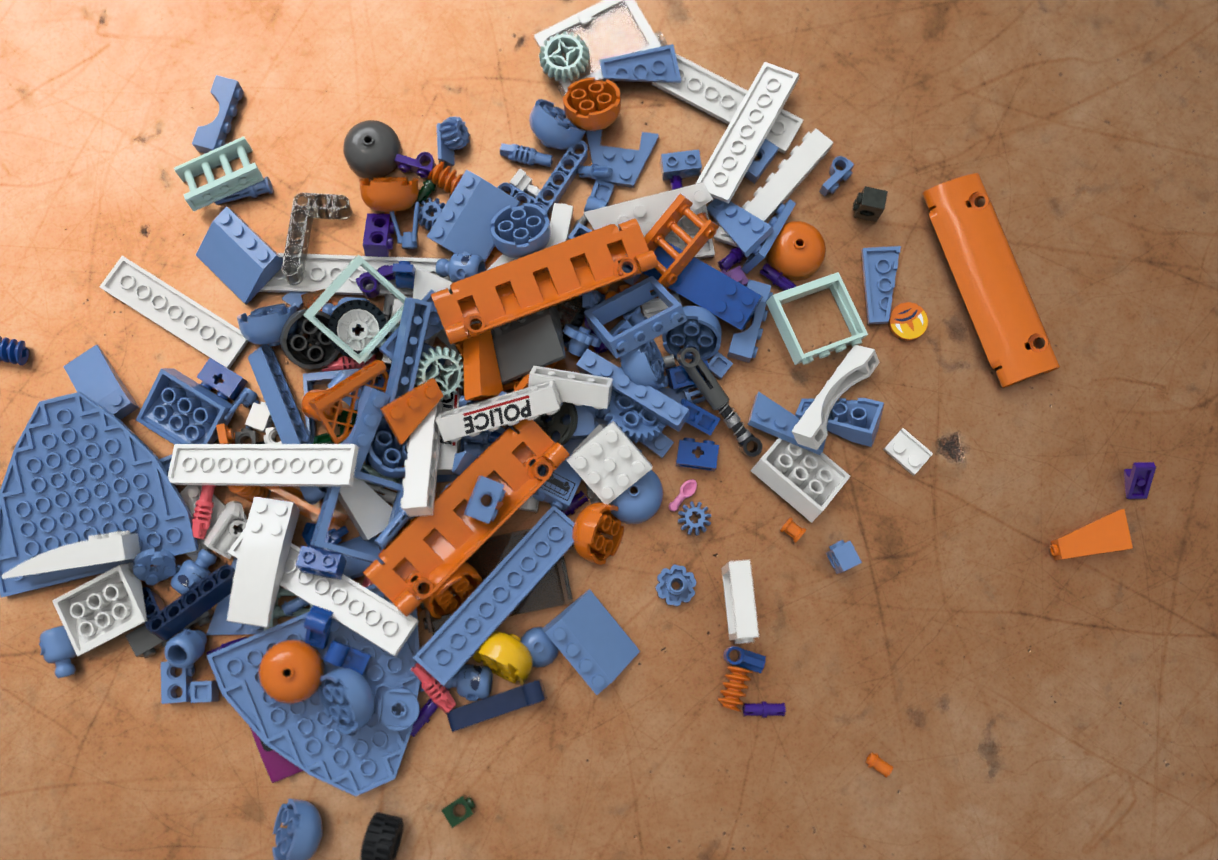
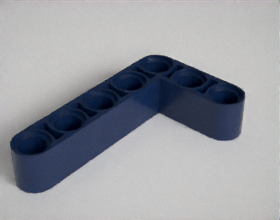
(169, 620)
(496, 705)

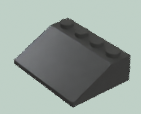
(528, 343)

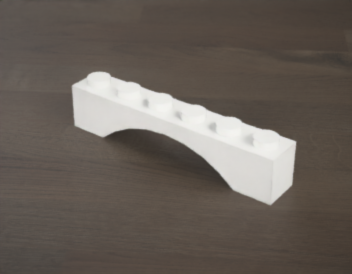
(856, 366)

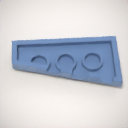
(643, 66)
(879, 281)
(434, 325)

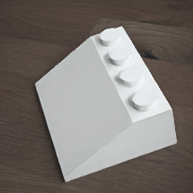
(801, 477)
(102, 608)

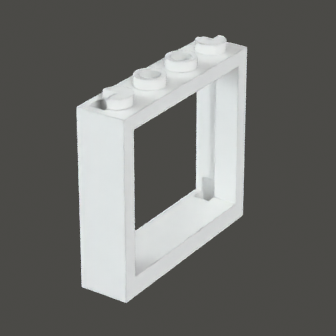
(739, 601)

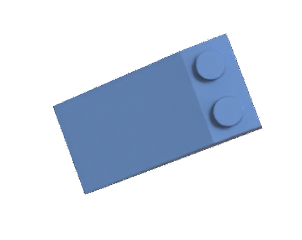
(98, 380)

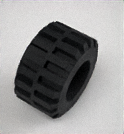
(382, 837)

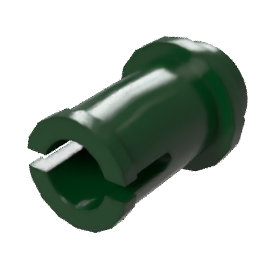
(425, 191)

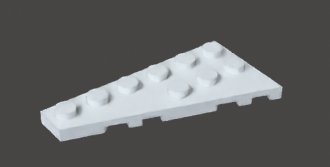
(647, 209)

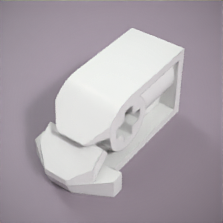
(223, 534)

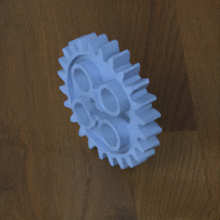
(632, 418)

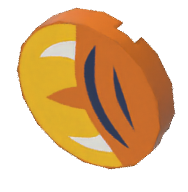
(908, 321)

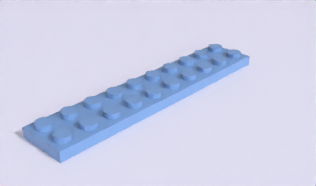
(497, 596)

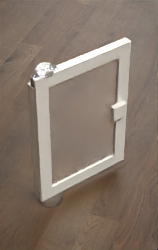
(609, 31)

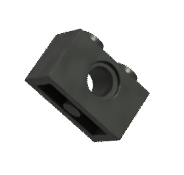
(870, 204)

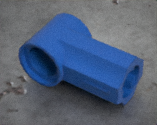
(746, 659)

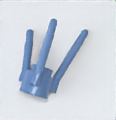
(409, 239)
(245, 398)

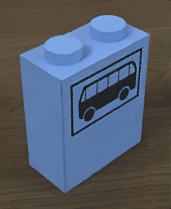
(559, 487)

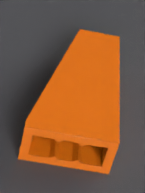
(480, 367)
(1097, 537)

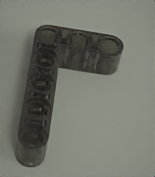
(296, 230)

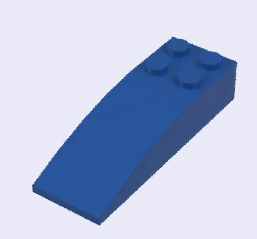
(711, 289)

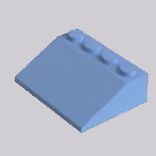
(467, 216)
(238, 255)
(183, 409)
(592, 641)

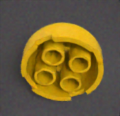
(505, 657)

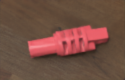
(345, 363)
(203, 512)
(434, 689)

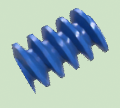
(13, 351)

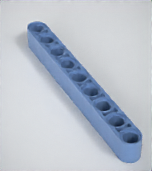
(282, 407)

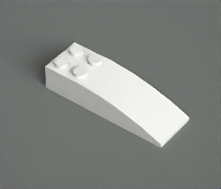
(96, 550)
(262, 561)

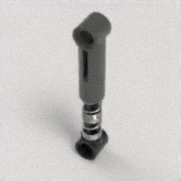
(718, 399)

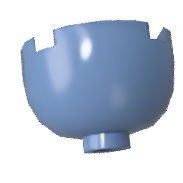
(540, 647)

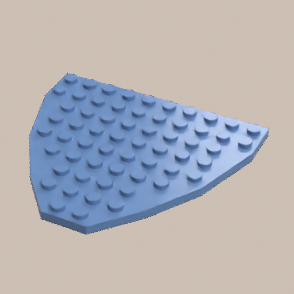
(80, 478)
(302, 729)

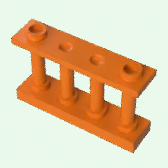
(668, 223)

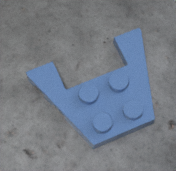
(626, 163)

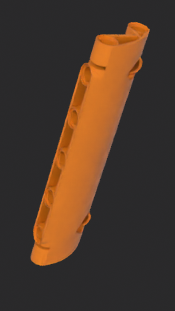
(543, 279)
(989, 280)
(450, 534)

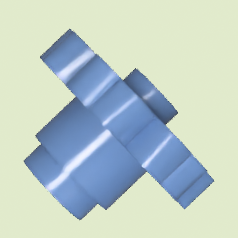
(580, 339)
(686, 584)

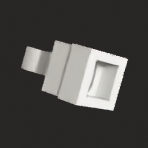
(524, 183)

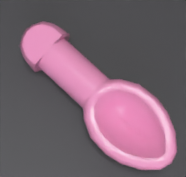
(686, 490)

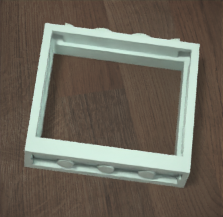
(845, 306)
(379, 338)

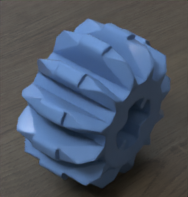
(454, 132)
(425, 212)
(688, 513)

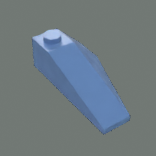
(851, 419)

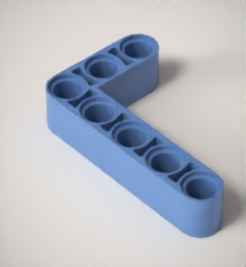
(550, 187)

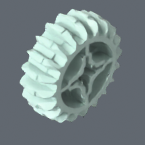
(573, 49)
(455, 369)

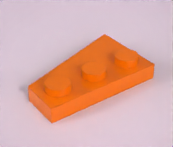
(411, 408)

